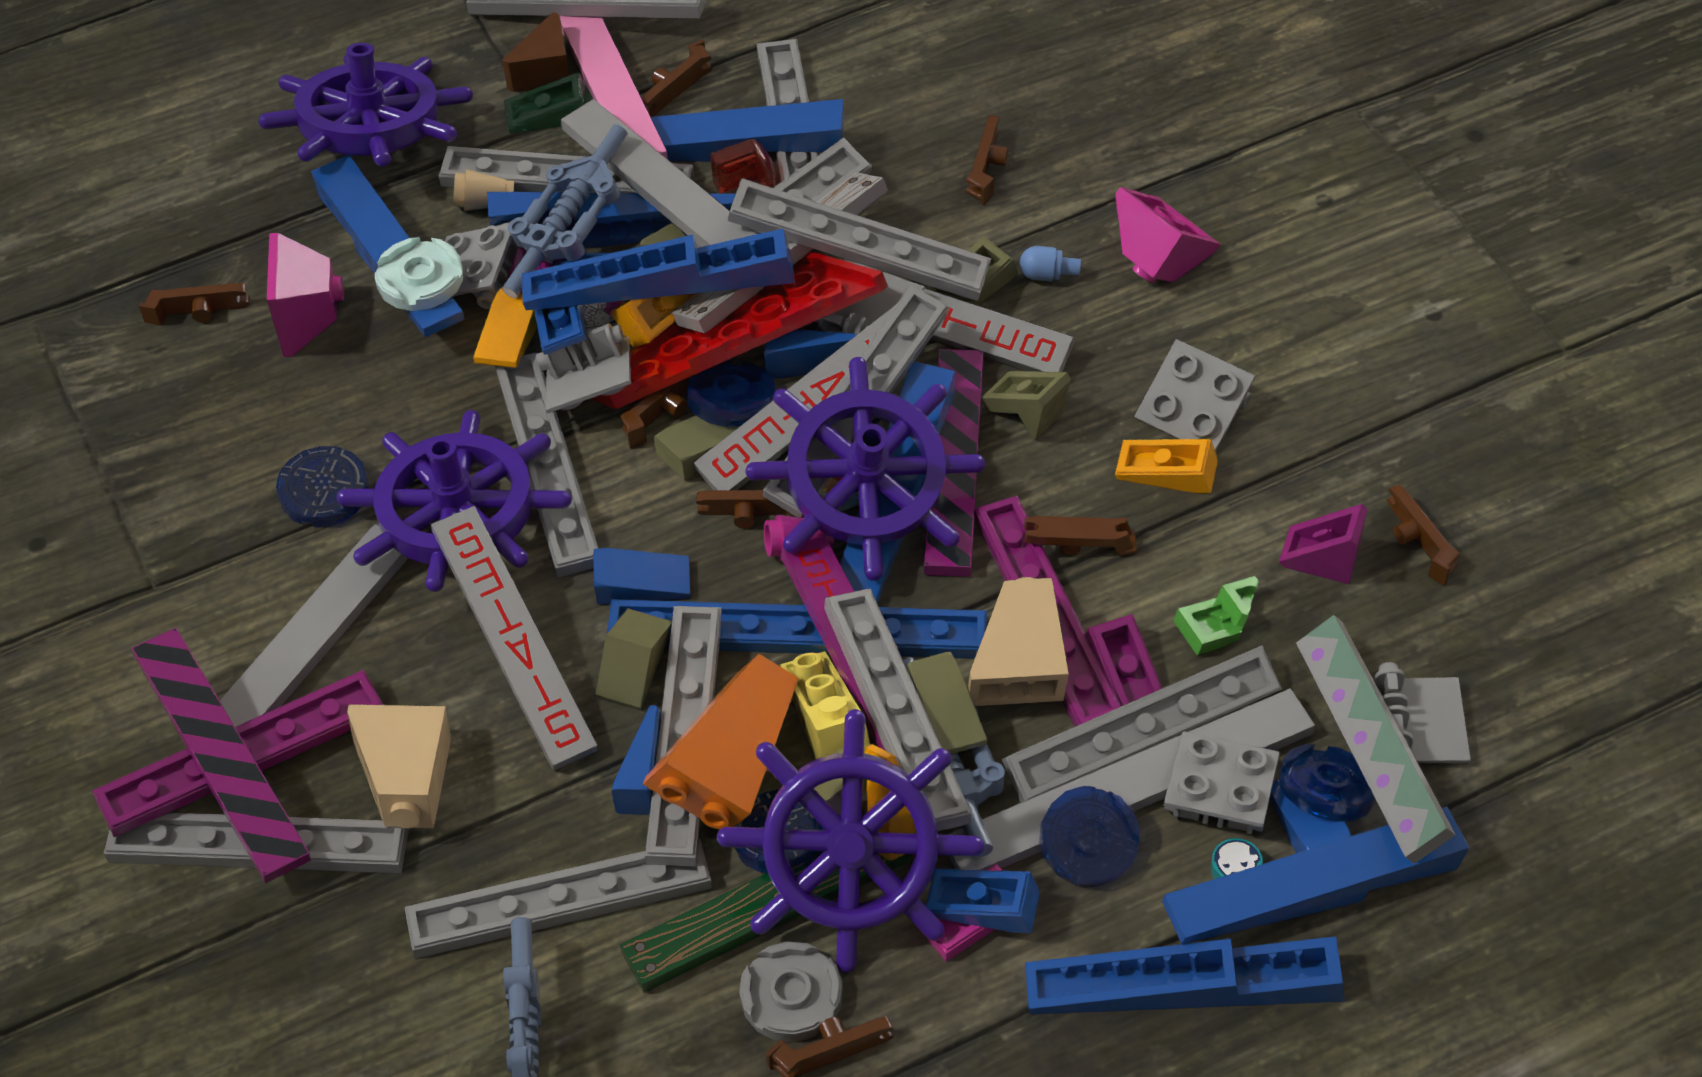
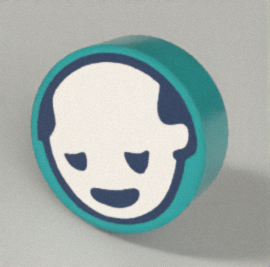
(1234, 856)

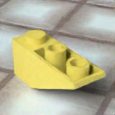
(821, 702)

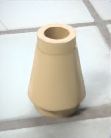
(472, 189)

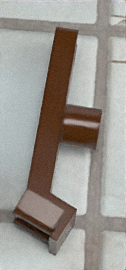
(672, 84)
(980, 183)
(194, 300)
(650, 408)
(740, 503)
(1418, 527)
(1080, 531)
(834, 1046)

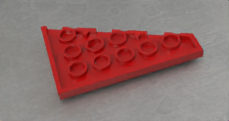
(677, 353)

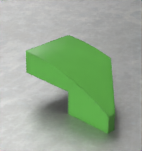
(1217, 620)

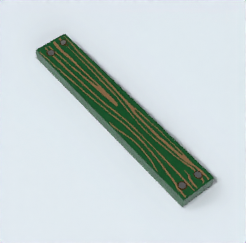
(715, 927)

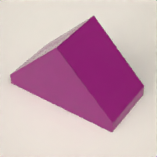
(1326, 544)

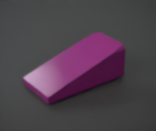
(1124, 658)

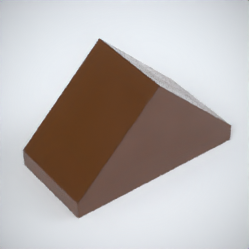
(537, 58)

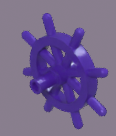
(366, 107)
(865, 467)
(444, 468)
(850, 841)

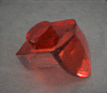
(742, 161)

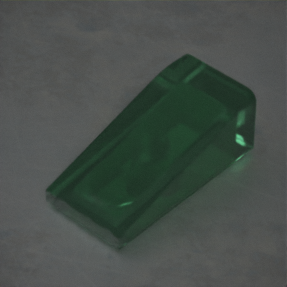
(546, 104)

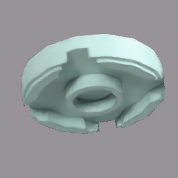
(418, 274)

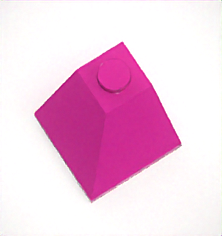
(1159, 237)
(300, 292)

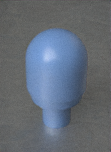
(1047, 264)

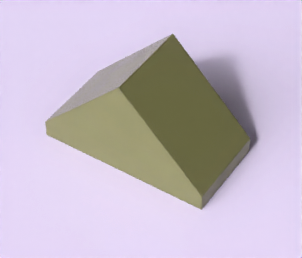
(632, 658)

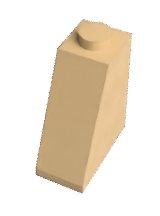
(1021, 648)
(403, 759)

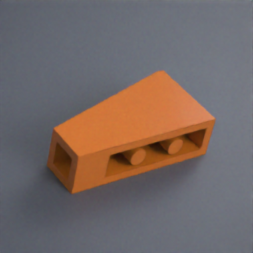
(715, 760)

